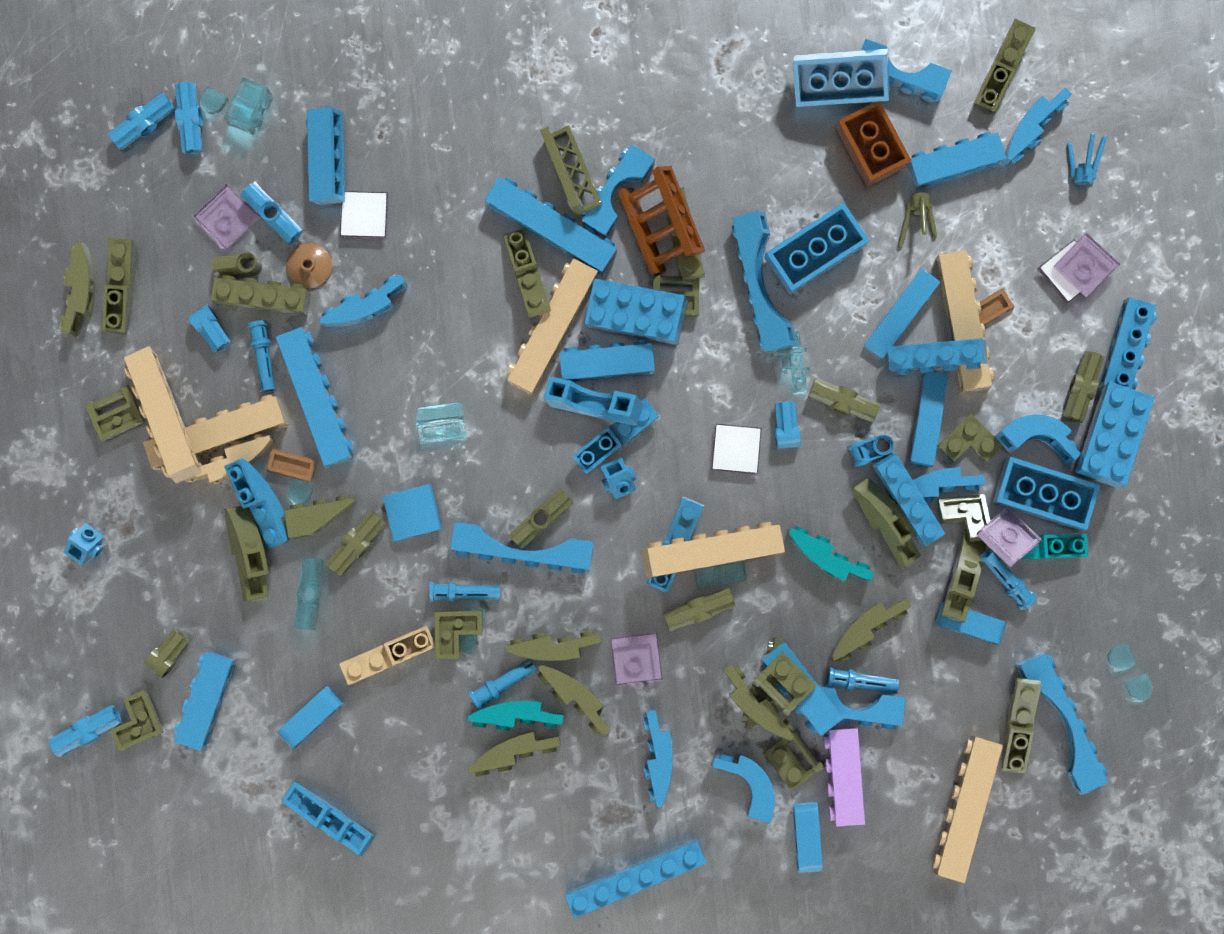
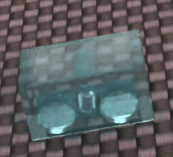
(248, 106)

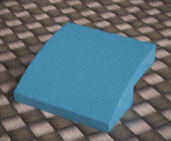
(412, 512)

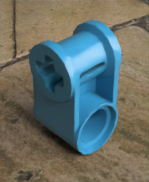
(869, 450)

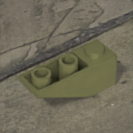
(312, 519)

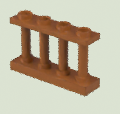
(680, 220)

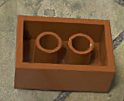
(873, 143)

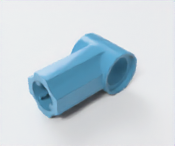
(207, 324)
(787, 432)

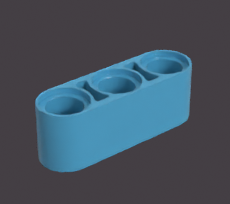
(976, 626)
(309, 717)
(807, 837)

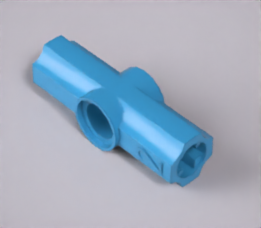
(188, 117)
(141, 121)
(262, 203)
(85, 731)

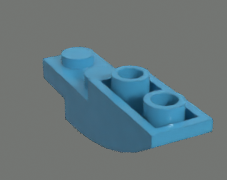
(1029, 128)
(354, 310)
(613, 439)
(947, 480)
(259, 497)
(681, 526)
(659, 767)

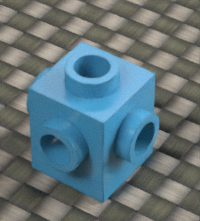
(618, 478)
(84, 544)

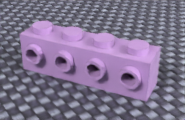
(845, 777)

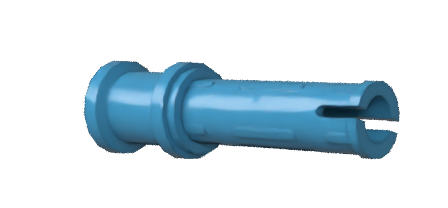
(260, 345)
(1013, 586)
(451, 592)
(849, 677)
(493, 688)

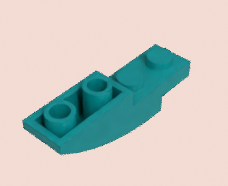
(1059, 546)
(819, 552)
(505, 715)

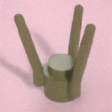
(921, 205)

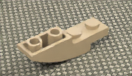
(250, 451)
(387, 655)

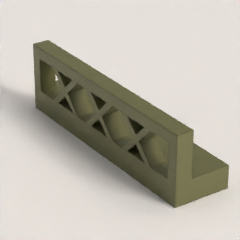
(563, 169)

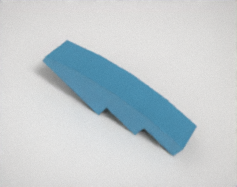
(902, 313)
(928, 419)
(328, 818)

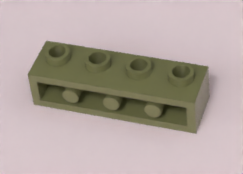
(260, 296)

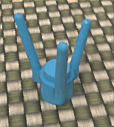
(1085, 172)

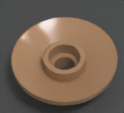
(317, 273)

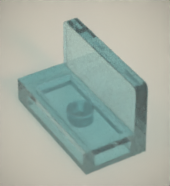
(441, 422)

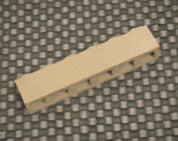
(963, 314)
(552, 327)
(162, 415)
(228, 427)
(712, 551)
(967, 809)

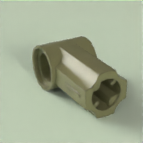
(235, 265)
(163, 659)

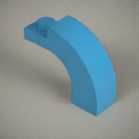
(1039, 428)
(762, 792)

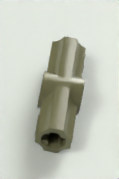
(1083, 386)
(844, 400)
(552, 507)
(355, 543)
(699, 609)

